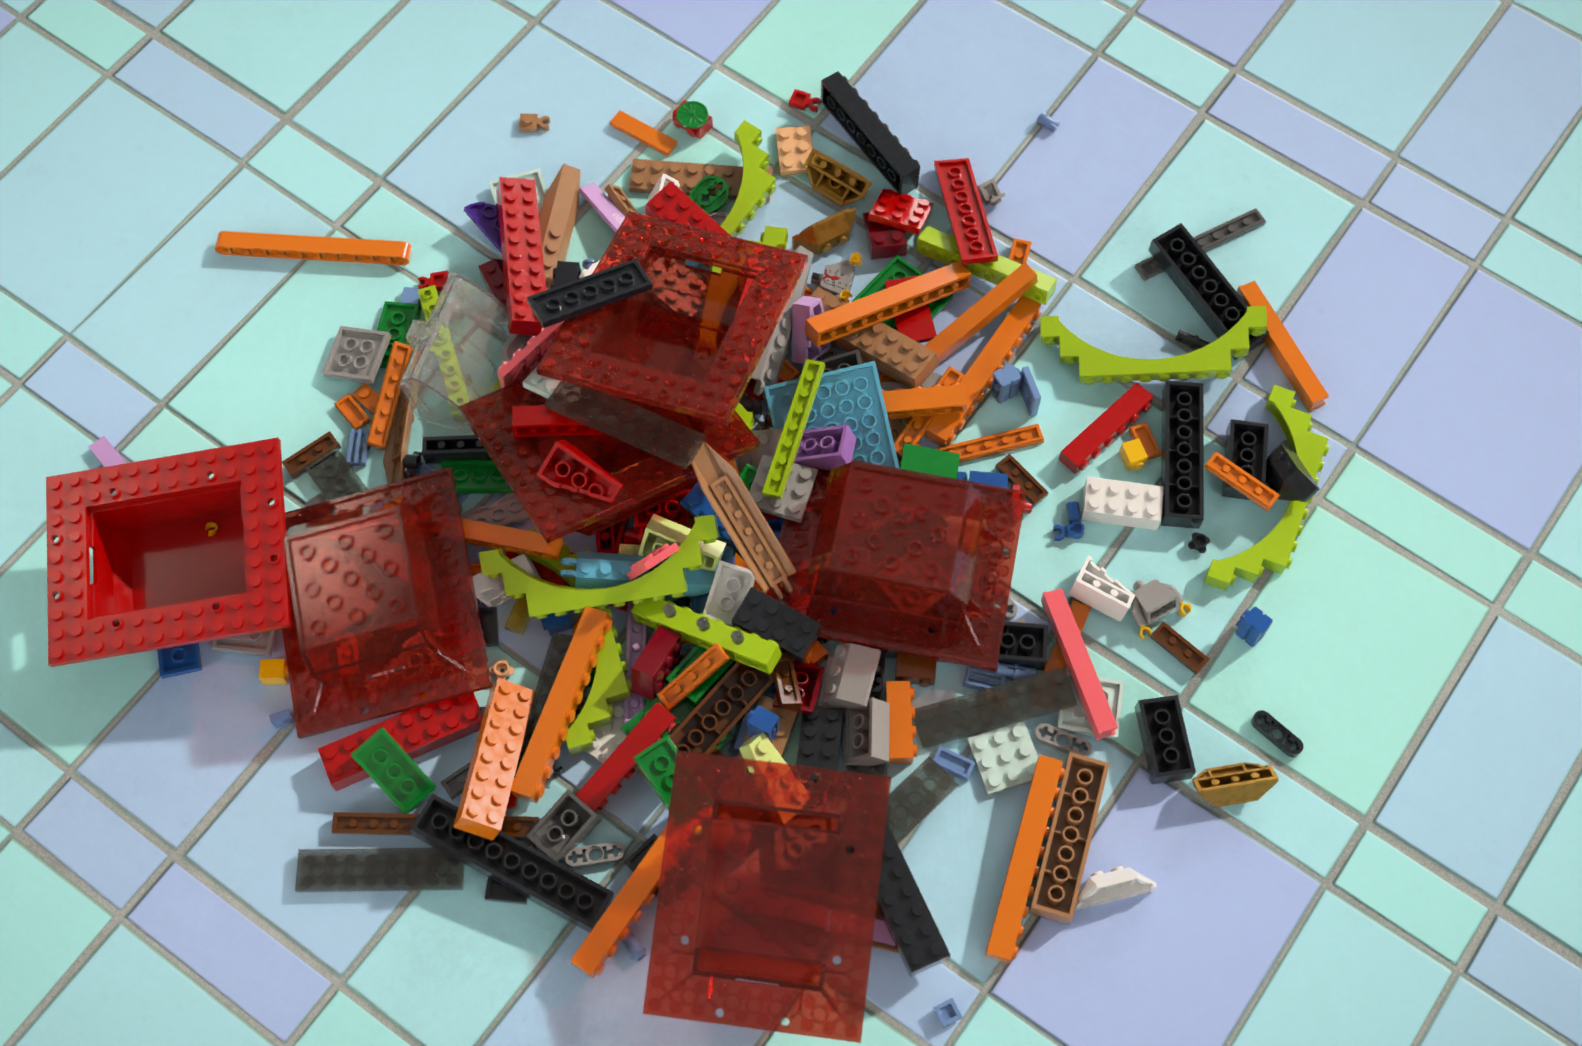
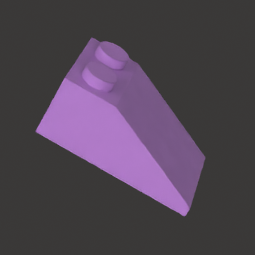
(826, 447)

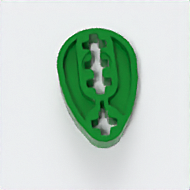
(702, 189)

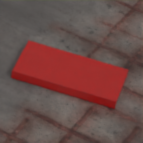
(915, 323)

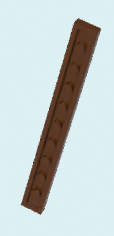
(401, 824)

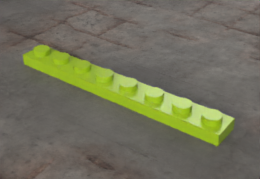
(793, 429)

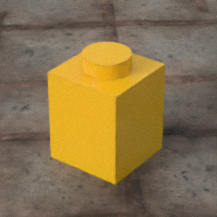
(1133, 454)
(273, 671)

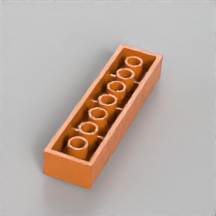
(494, 759)

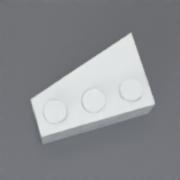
(492, 590)
(1100, 591)

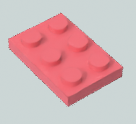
(652, 559)

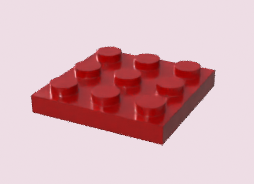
(900, 211)

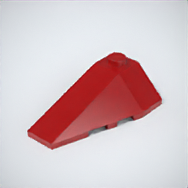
(575, 471)

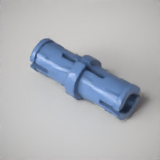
(1014, 671)

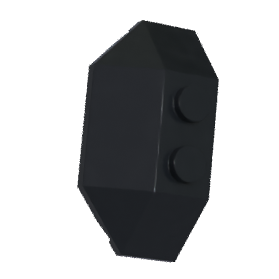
(1288, 475)

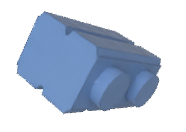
(1005, 383)

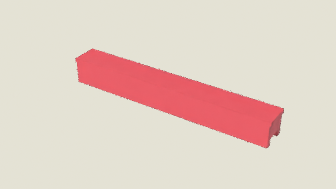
(1079, 664)

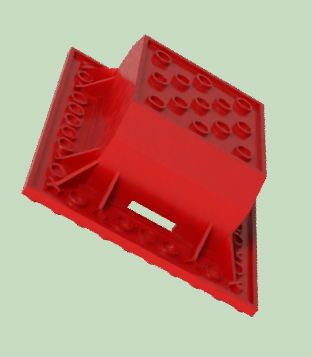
(153, 562)

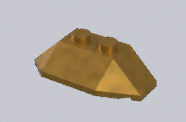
(835, 179)
(826, 233)
(1235, 783)

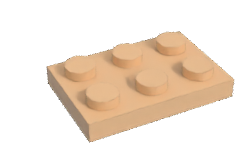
(793, 149)

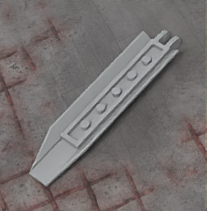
(771, 362)

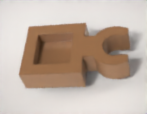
(531, 122)

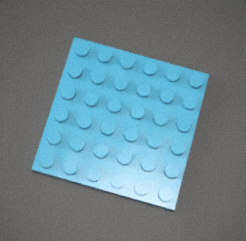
(843, 398)

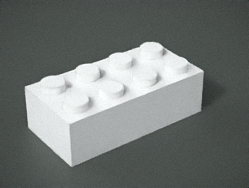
(1122, 503)

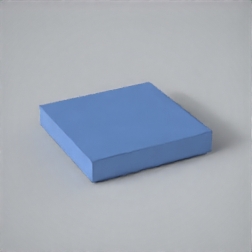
(1029, 391)

